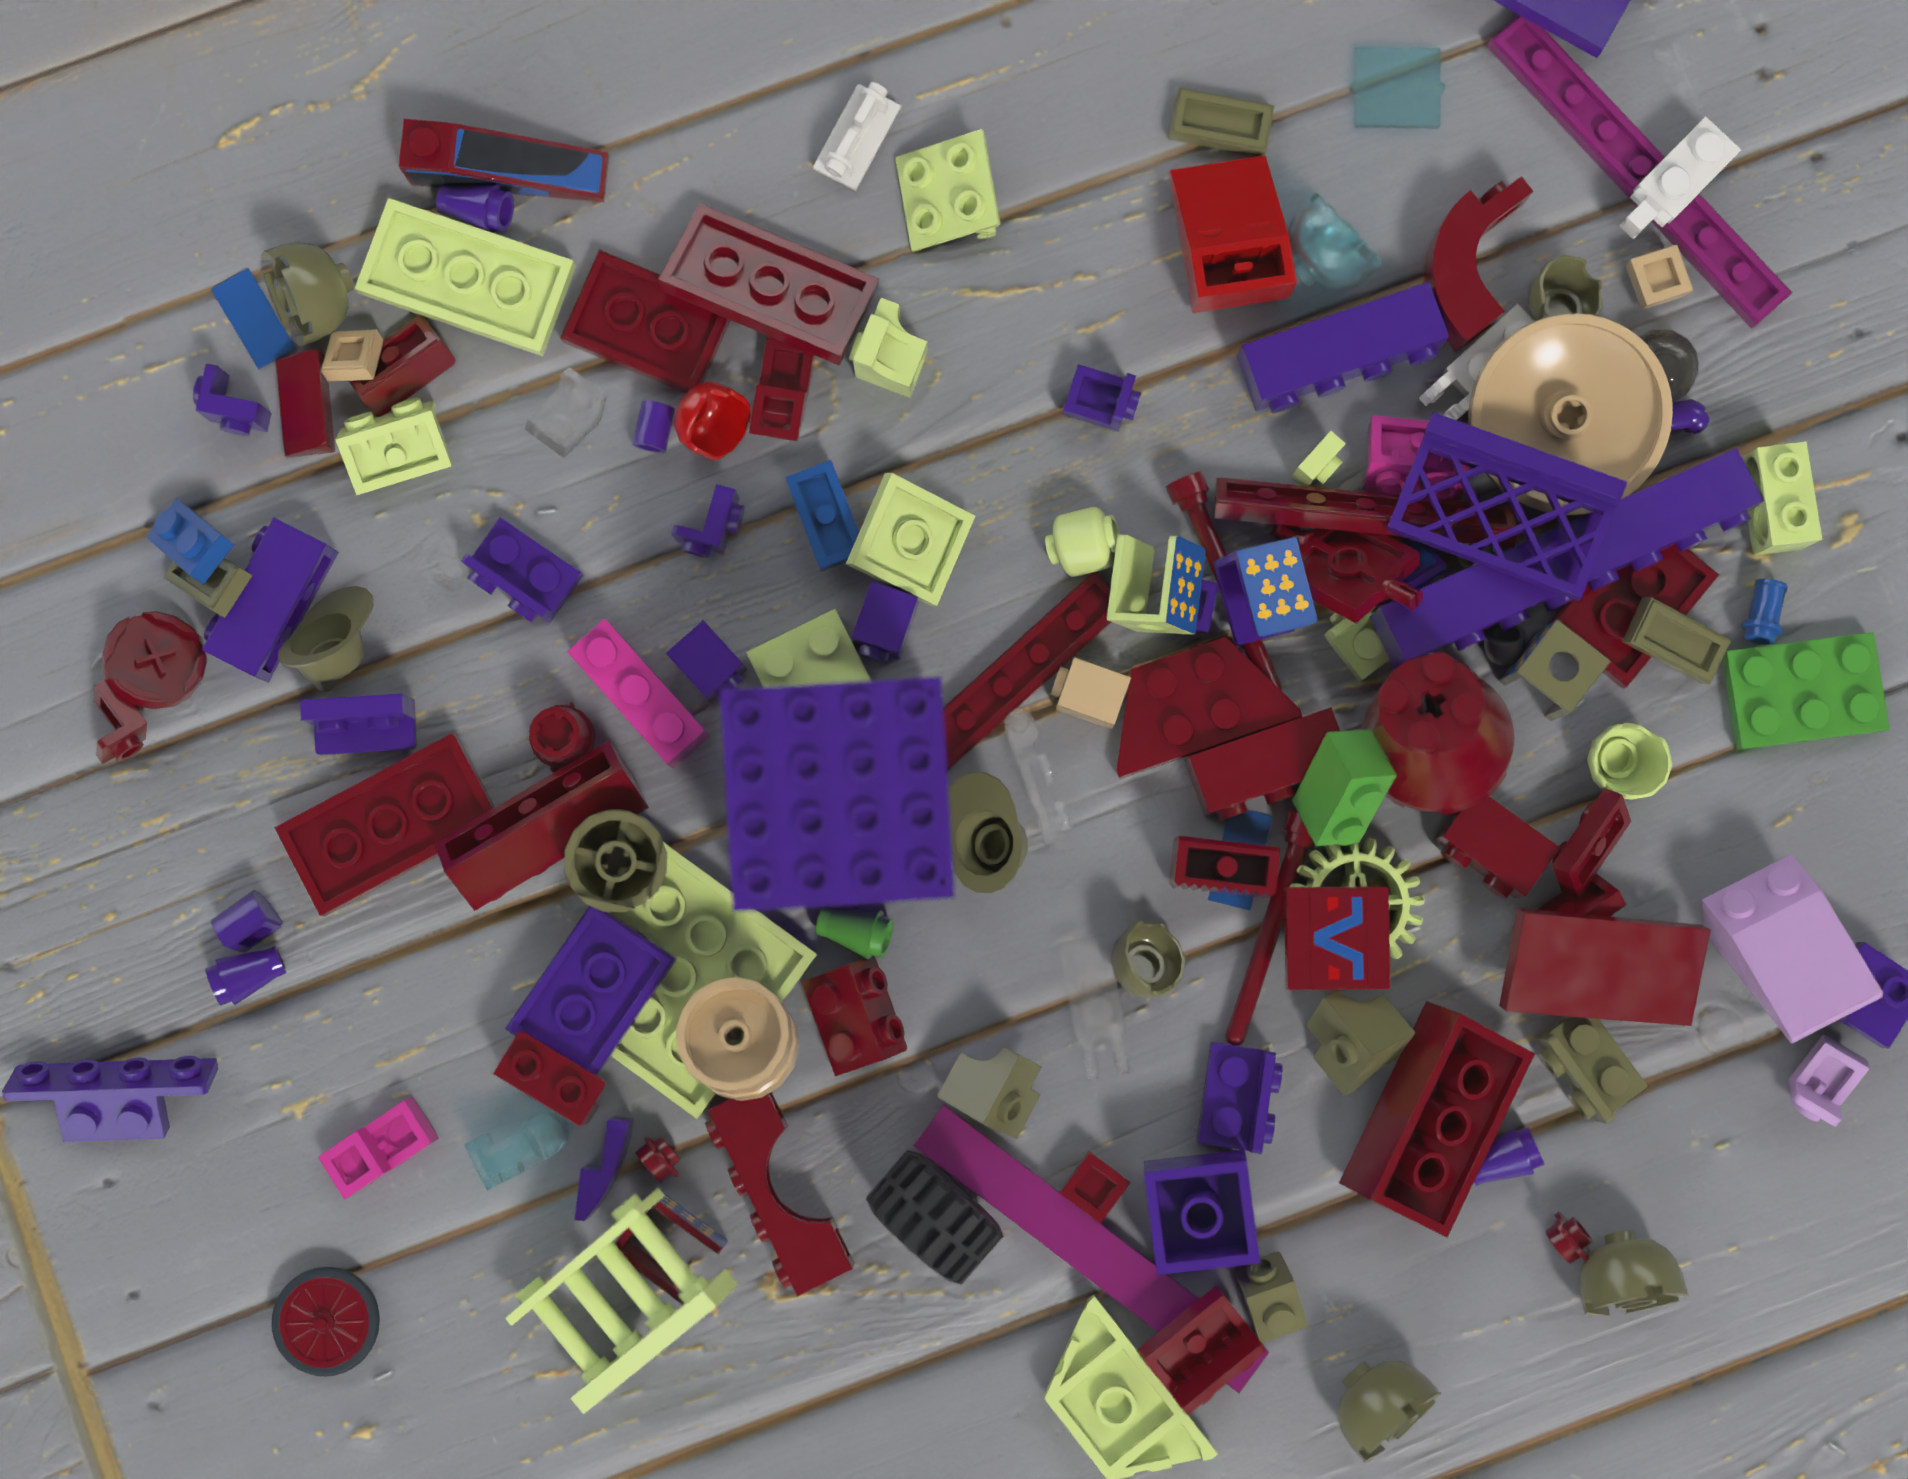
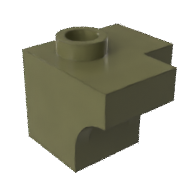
(1357, 1038)
(993, 1090)

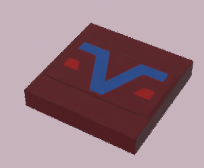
(1337, 938)

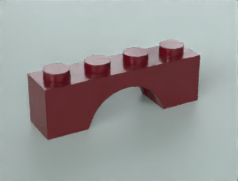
(806, 1247)

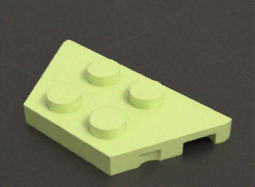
(1118, 1403)

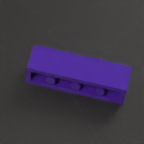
(1343, 347)

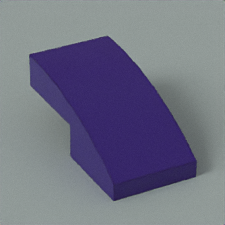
(597, 1180)

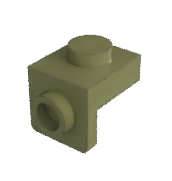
(1271, 1297)

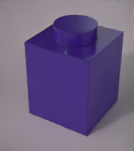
(884, 622)
(707, 662)

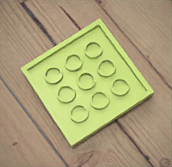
(711, 942)

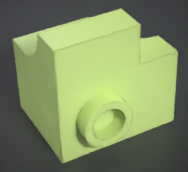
(887, 352)

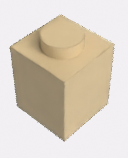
(1090, 692)

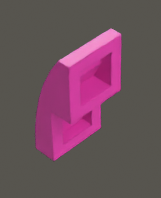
(378, 1147)

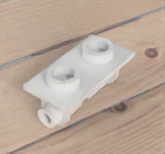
(857, 135)

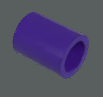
(653, 426)

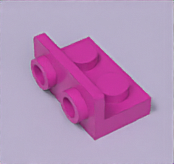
(1391, 454)

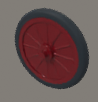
(325, 1321)

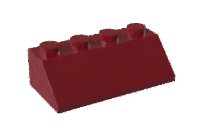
(1437, 1118)

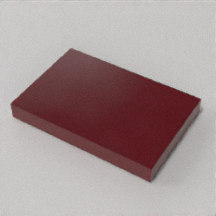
(643, 328)
(1606, 613)

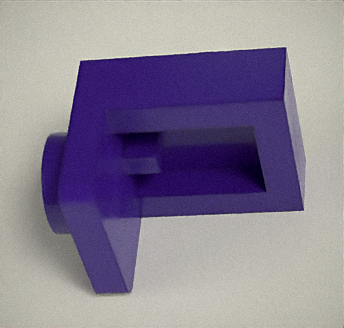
(1101, 398)
(233, 414)
(722, 519)

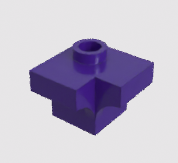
(1886, 1016)

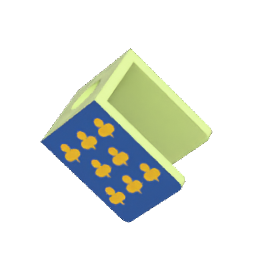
(1180, 586)

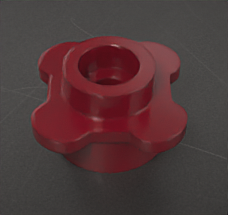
(1569, 1238)

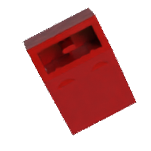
(1232, 234)

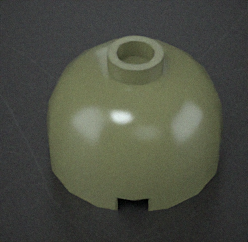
(307, 289)
(615, 860)
(1630, 1275)
(1382, 1405)

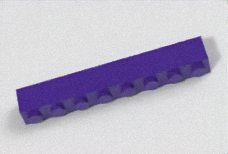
(1642, 526)

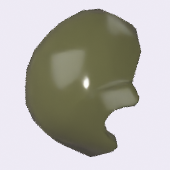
(1564, 289)
(1148, 960)

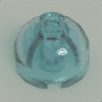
(1329, 247)

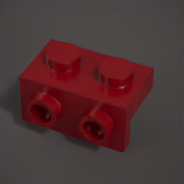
(855, 1015)
(1201, 1350)

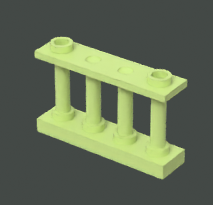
(663, 1320)

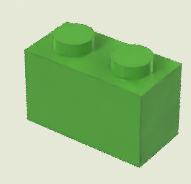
(1343, 787)

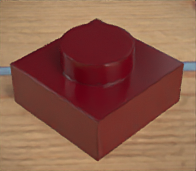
(1094, 1187)

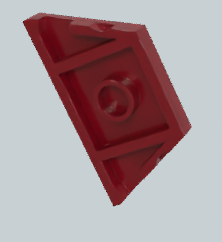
(1195, 705)

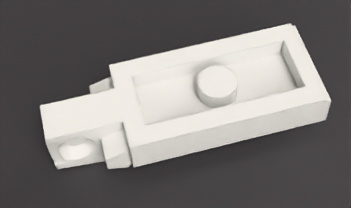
(1680, 177)

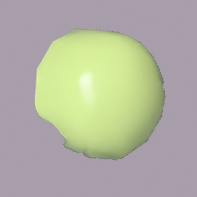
(1629, 760)

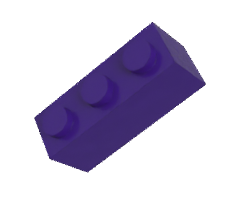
(285, 580)

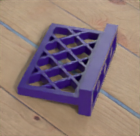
(1522, 466)

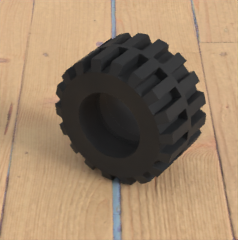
(934, 1217)

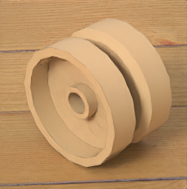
(718, 1016)

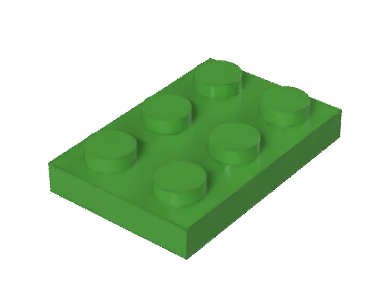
(1805, 691)

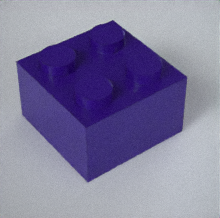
(1201, 1212)

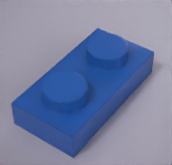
(824, 514)
(189, 541)

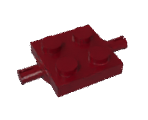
(1355, 569)

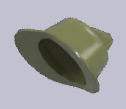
(329, 637)
(985, 833)

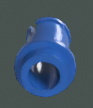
(1765, 612)

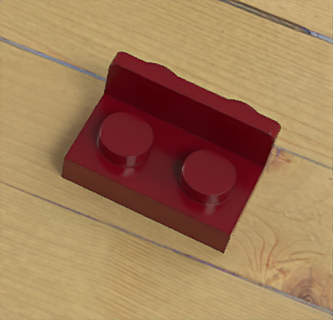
(551, 1078)

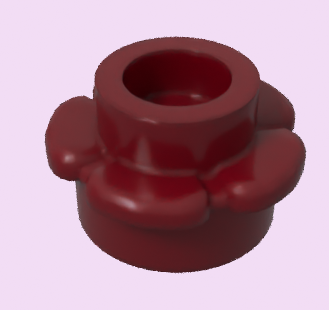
(658, 1158)

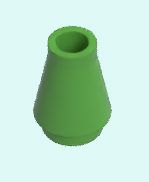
(857, 930)

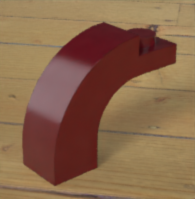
(1452, 266)

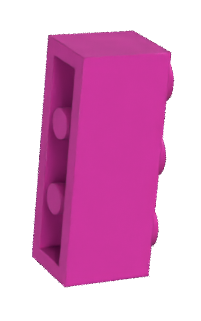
(638, 693)

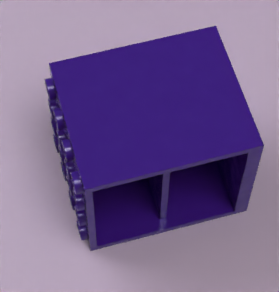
(837, 794)

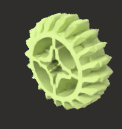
(1352, 858)

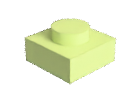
(1320, 462)

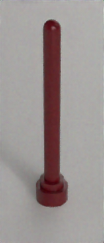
(1191, 497)
(1245, 1005)

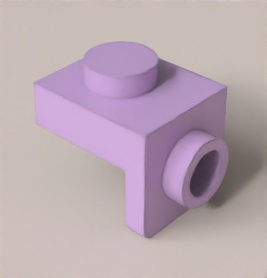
(1826, 1080)

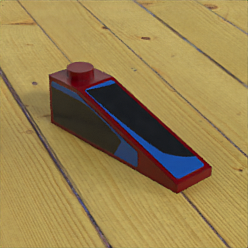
(469, 155)

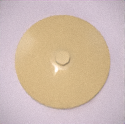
(1579, 394)

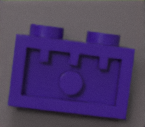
(522, 570)
(361, 723)
(1238, 1097)

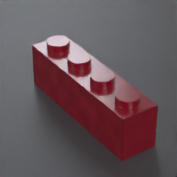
(535, 826)

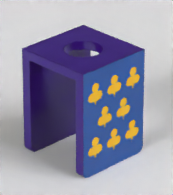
(1265, 591)

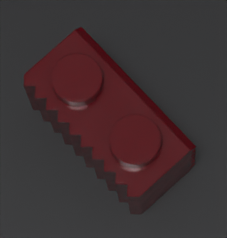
(1224, 866)

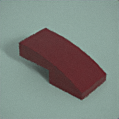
(781, 391)

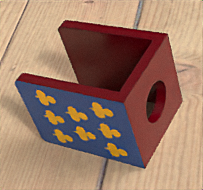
(684, 1219)

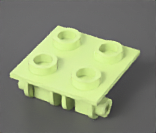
(948, 191)

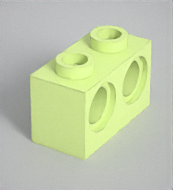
(1789, 510)

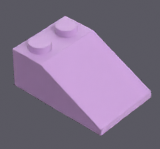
(1789, 948)

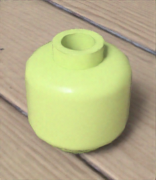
(1083, 541)

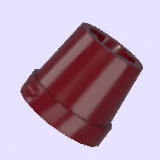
(561, 735)

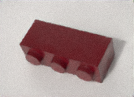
(1258, 765)

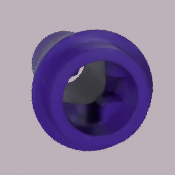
(478, 205)
(243, 974)
(1510, 1156)

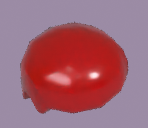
(712, 419)

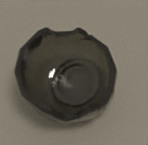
(1676, 357)

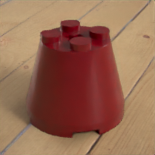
(1452, 751)

